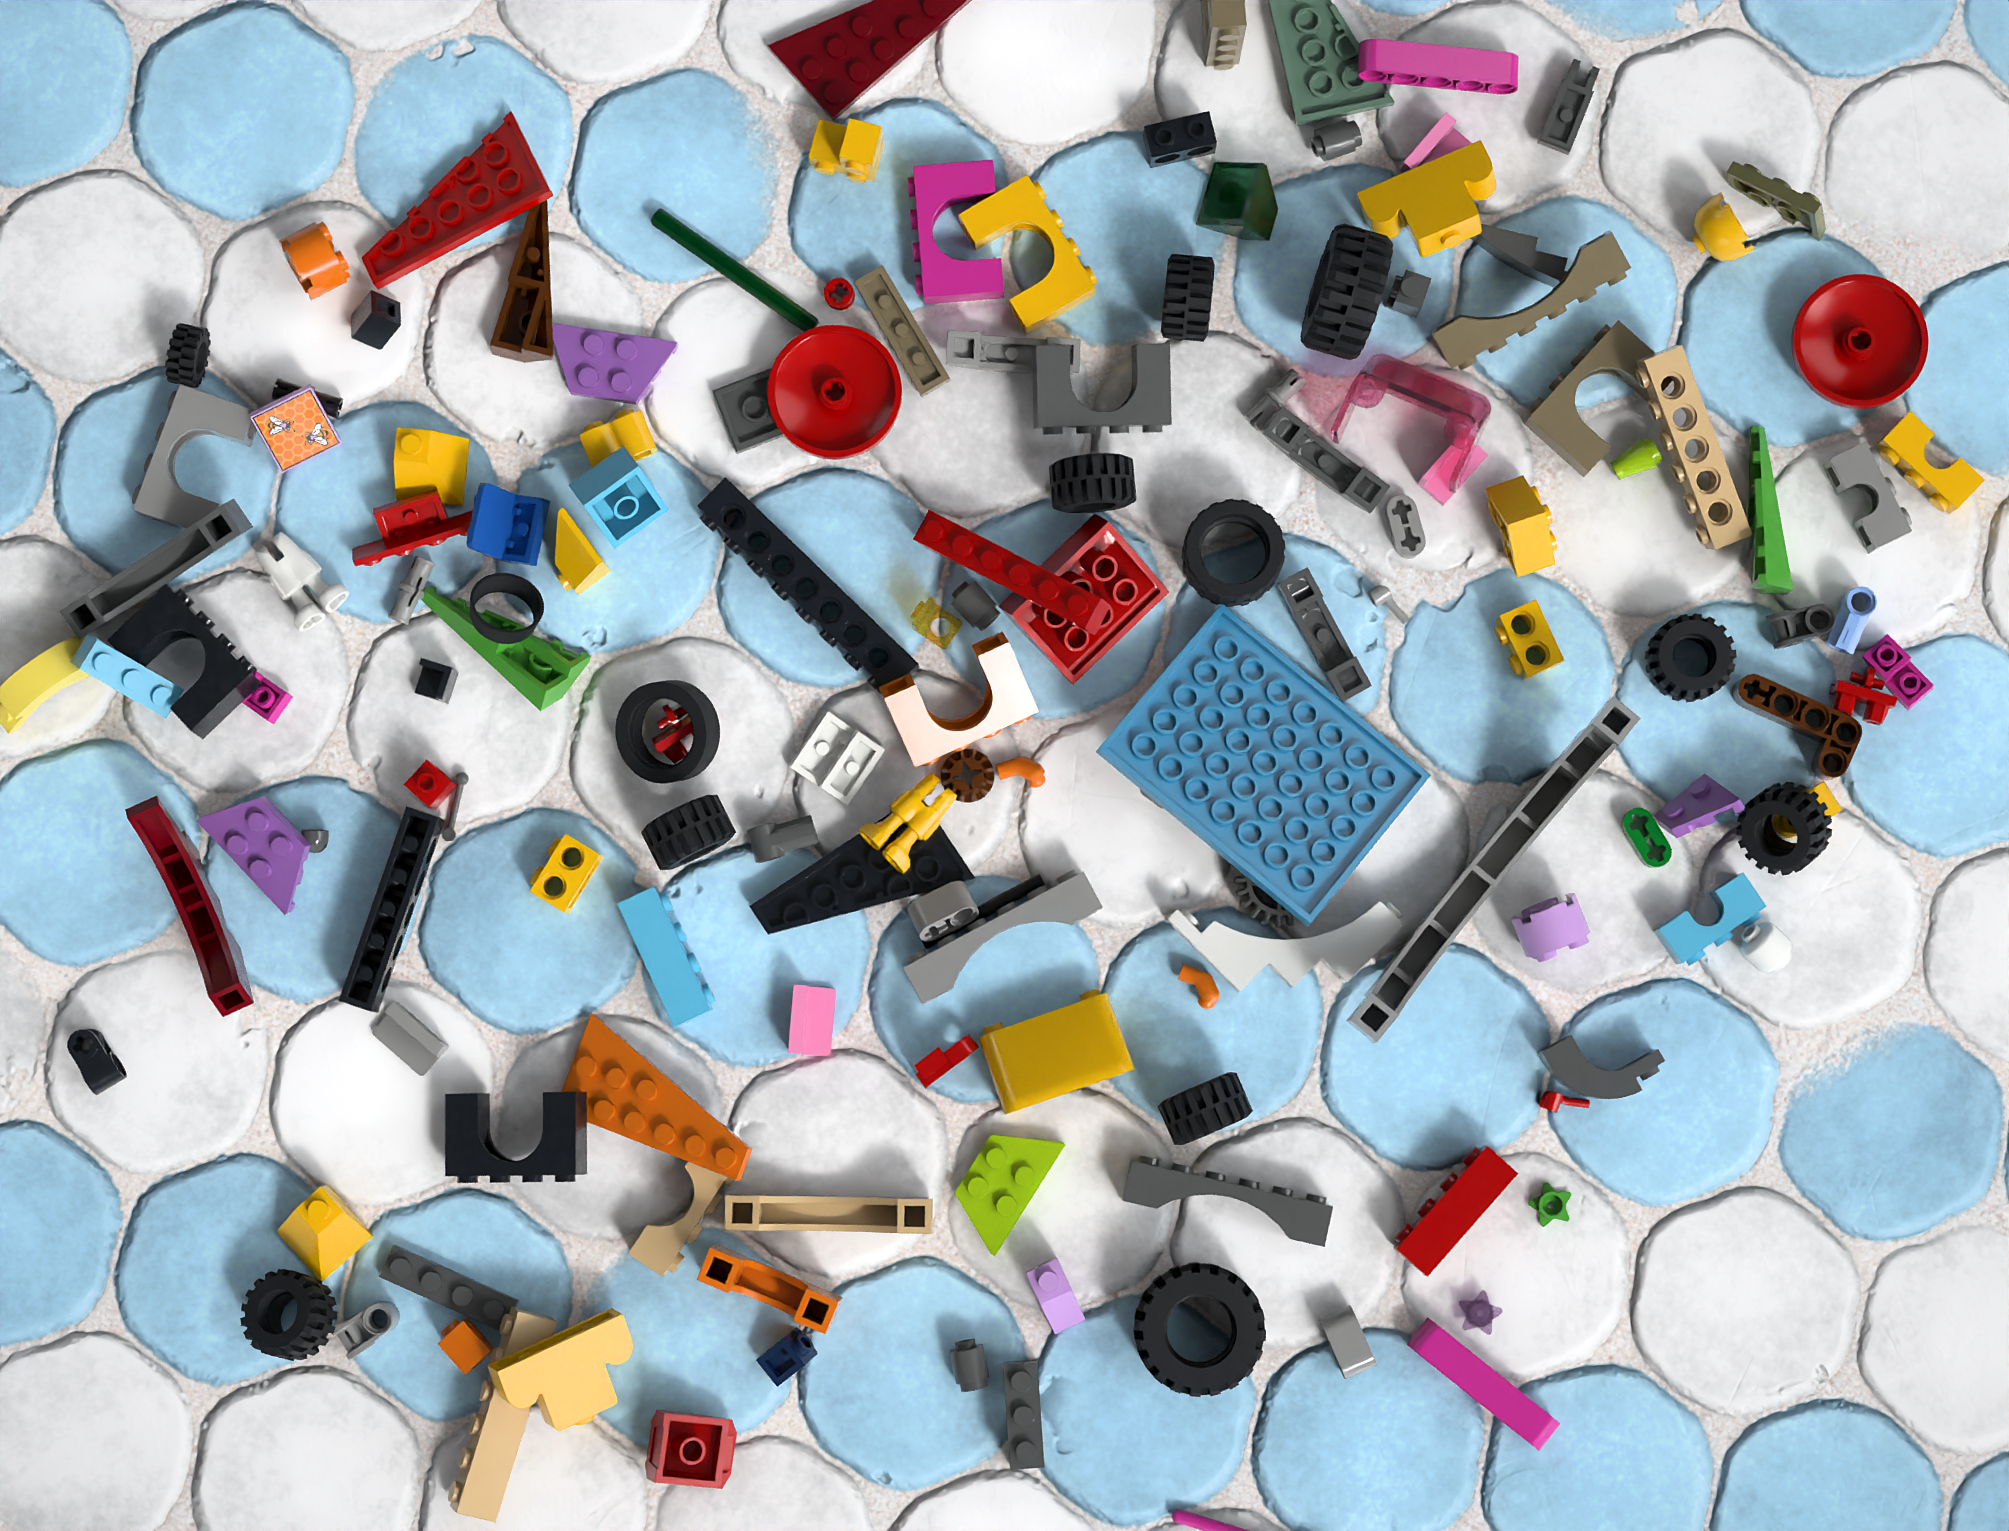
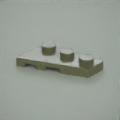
(1788, 202)

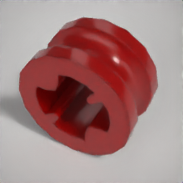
(847, 300)

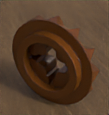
(975, 761)

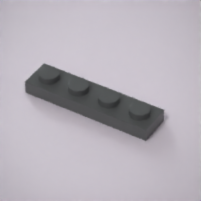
(446, 1287)

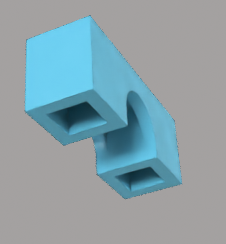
(126, 675)
(1736, 904)

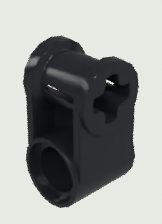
(98, 1064)

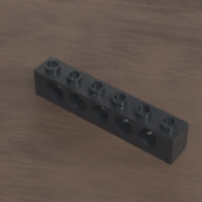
(391, 910)

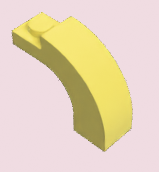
(38, 682)

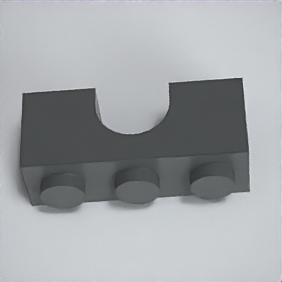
(1023, 1414)

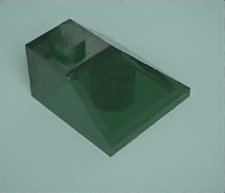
(1239, 201)

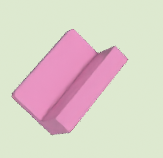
(1437, 143)
(1437, 478)
(812, 1020)

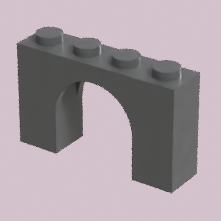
(1059, 408)

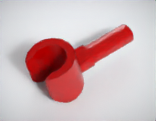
(1552, 1100)

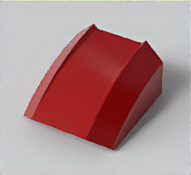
(690, 1449)

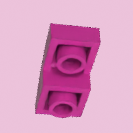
(1897, 671)
(268, 699)

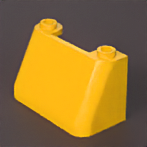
(1055, 1052)

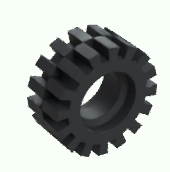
(187, 355)

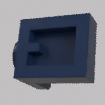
(787, 1356)

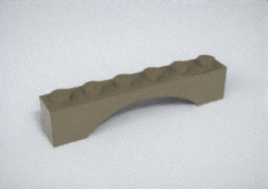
(1594, 265)

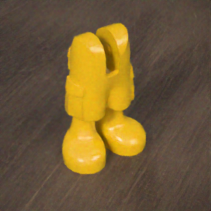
(916, 814)

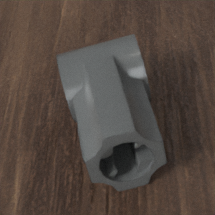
(774, 840)

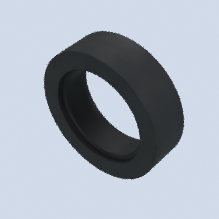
(630, 738)

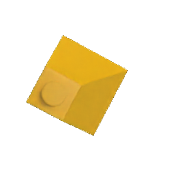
(429, 462)
(575, 556)
(324, 1232)

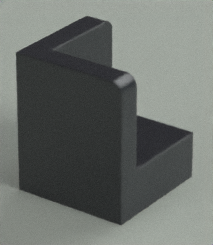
(375, 320)
(436, 681)

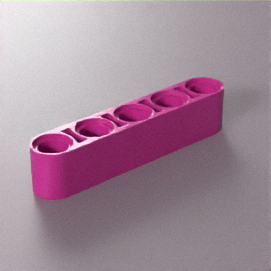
(1438, 66)
(1483, 1384)

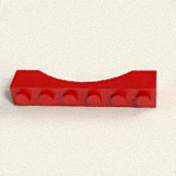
(1012, 572)

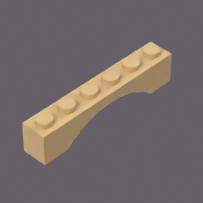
(829, 1214)

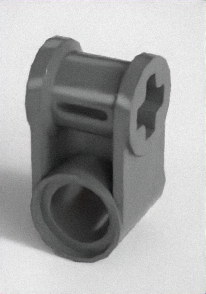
(1794, 626)

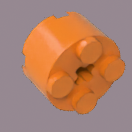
(314, 260)

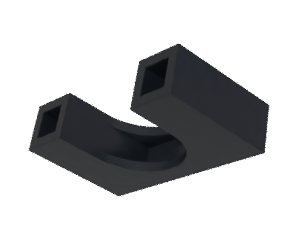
(225, 677)
(473, 1153)

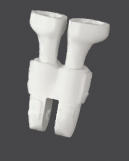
(290, 576)

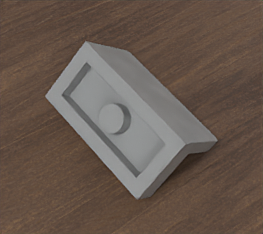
(409, 1039)

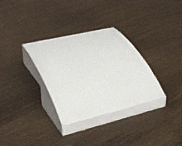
(836, 758)

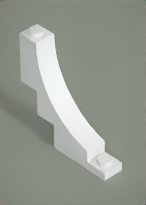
(1243, 956)

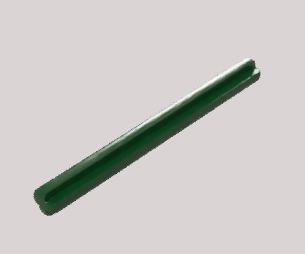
(733, 270)

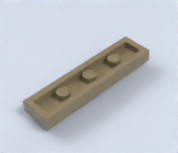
(902, 331)

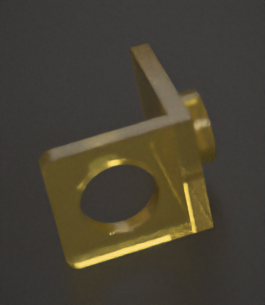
(923, 617)

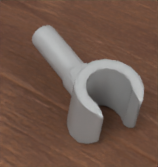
(1381, 595)

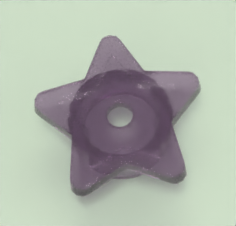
(1479, 1303)

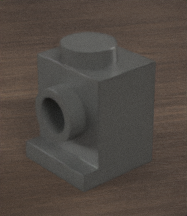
(1408, 293)

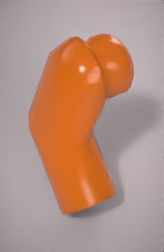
(1025, 768)
(1204, 984)

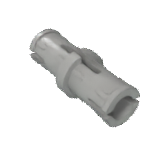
(1275, 399)
(411, 590)

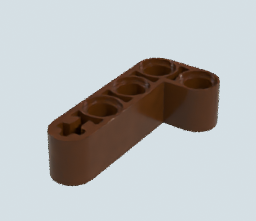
(1795, 720)

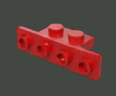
(409, 525)

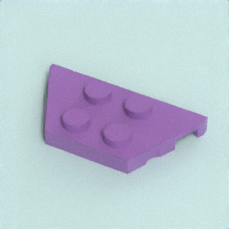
(609, 363)
(262, 846)

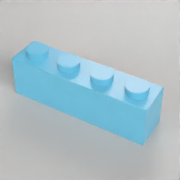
(666, 957)

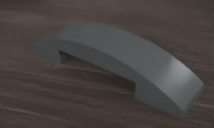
(1324, 461)
(1323, 635)

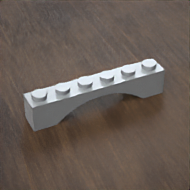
(1065, 903)

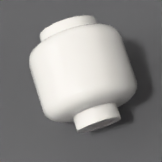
(1766, 947)

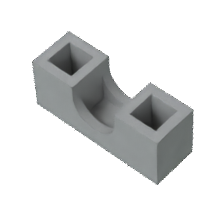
(1861, 470)

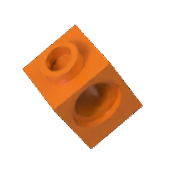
(465, 1345)

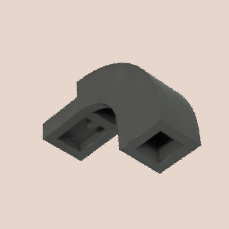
(1578, 1075)

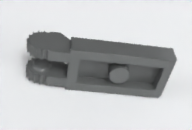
(1568, 110)

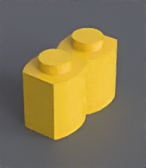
(627, 431)

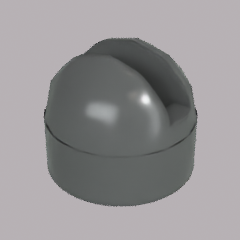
(317, 839)

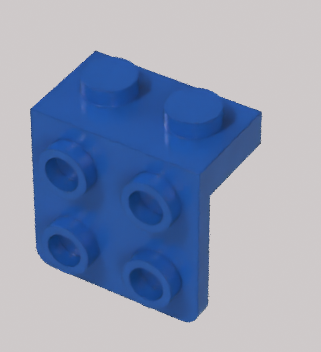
(507, 525)

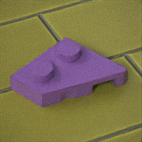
(1696, 807)

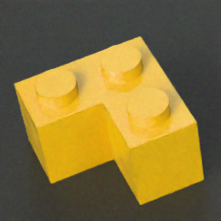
(847, 149)
(1523, 525)

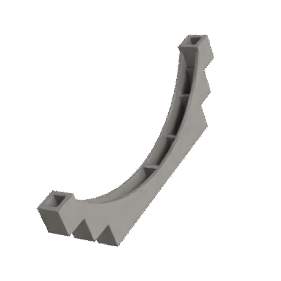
(1489, 866)

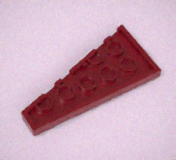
(858, 48)

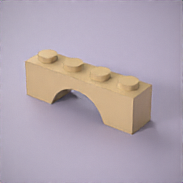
(661, 1245)

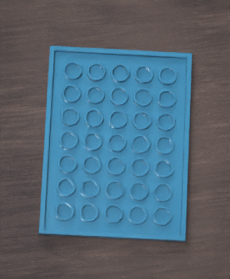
(1263, 764)

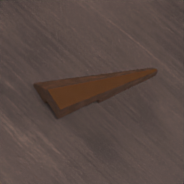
(525, 318)

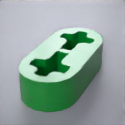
(1639, 842)

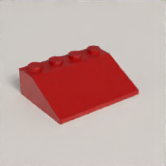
(1105, 566)

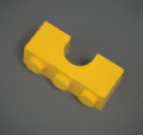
(1905, 449)

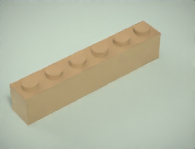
(496, 1427)

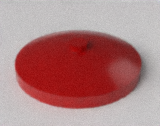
(1859, 341)
(834, 392)

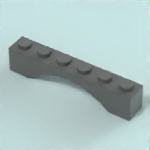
(156, 569)
(1298, 1218)

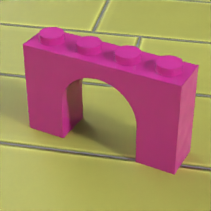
(935, 191)

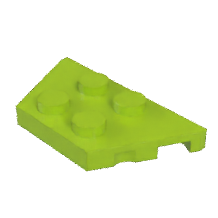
(1004, 1183)

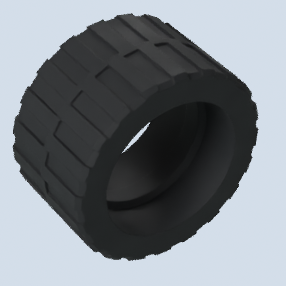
(1233, 512)

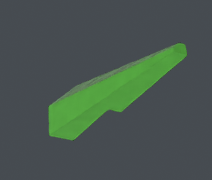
(1770, 558)
(533, 666)

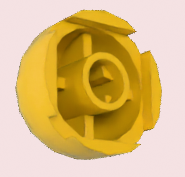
(1720, 231)

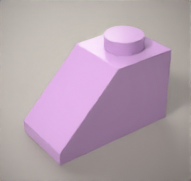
(1055, 1295)

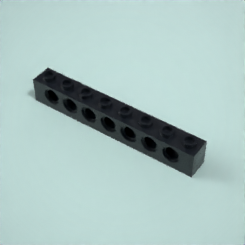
(727, 499)

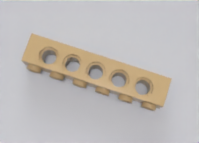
(1732, 522)

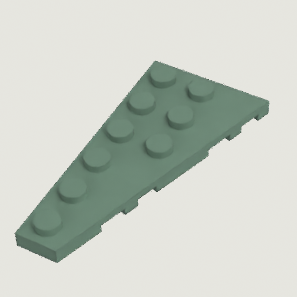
(1322, 62)

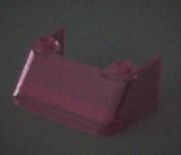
(1464, 408)

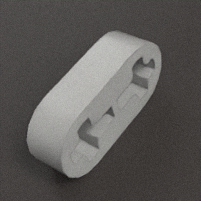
(1413, 525)

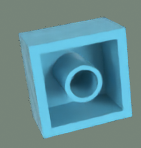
(618, 497)

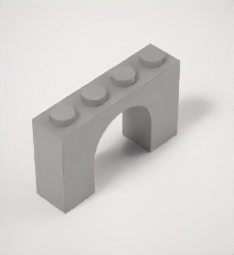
(190, 416)

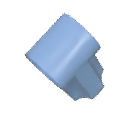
(1850, 622)

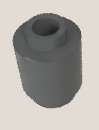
(1336, 140)
(975, 605)
(969, 1365)

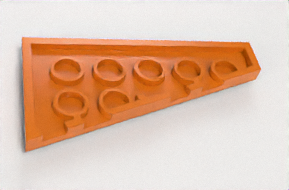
(645, 1105)

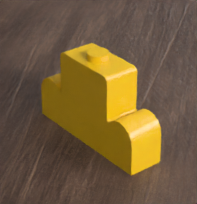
(1433, 200)
(566, 1370)

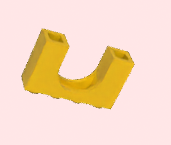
(1022, 208)

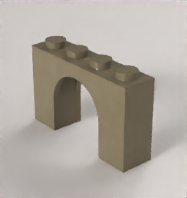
(1223, 32)
(1557, 418)

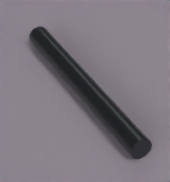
(998, 902)

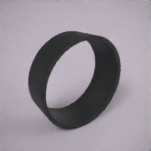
(512, 585)

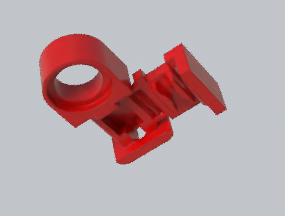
(939, 1063)

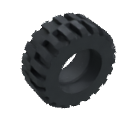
(1346, 291)
(1246, 1337)

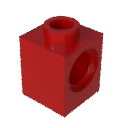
(430, 785)

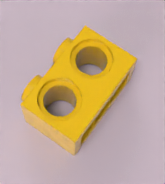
(1537, 637)
(573, 878)

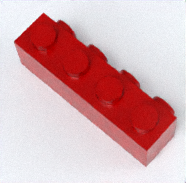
(1454, 1210)

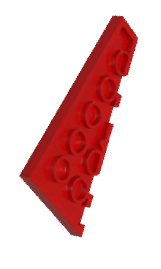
(468, 201)

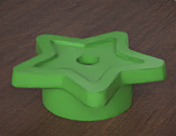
(1548, 1195)

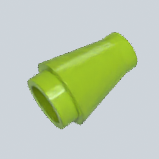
(1637, 459)

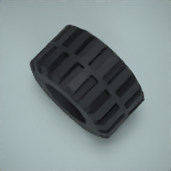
(1187, 297)
(1092, 483)
(1710, 638)
(688, 832)
(1764, 843)
(1205, 1108)
(266, 1307)

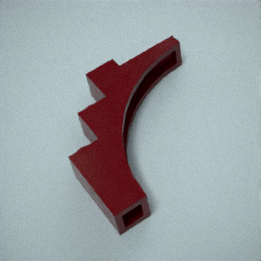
(196, 903)

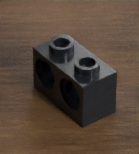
(1179, 139)

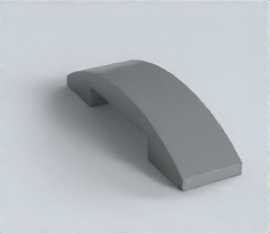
(1001, 353)

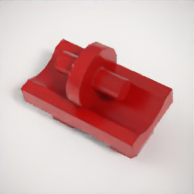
(1876, 702)
(669, 739)

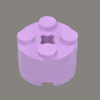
(1551, 927)

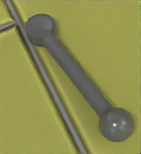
(449, 833)

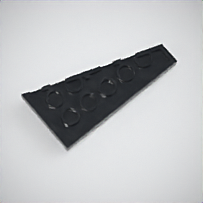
(859, 878)

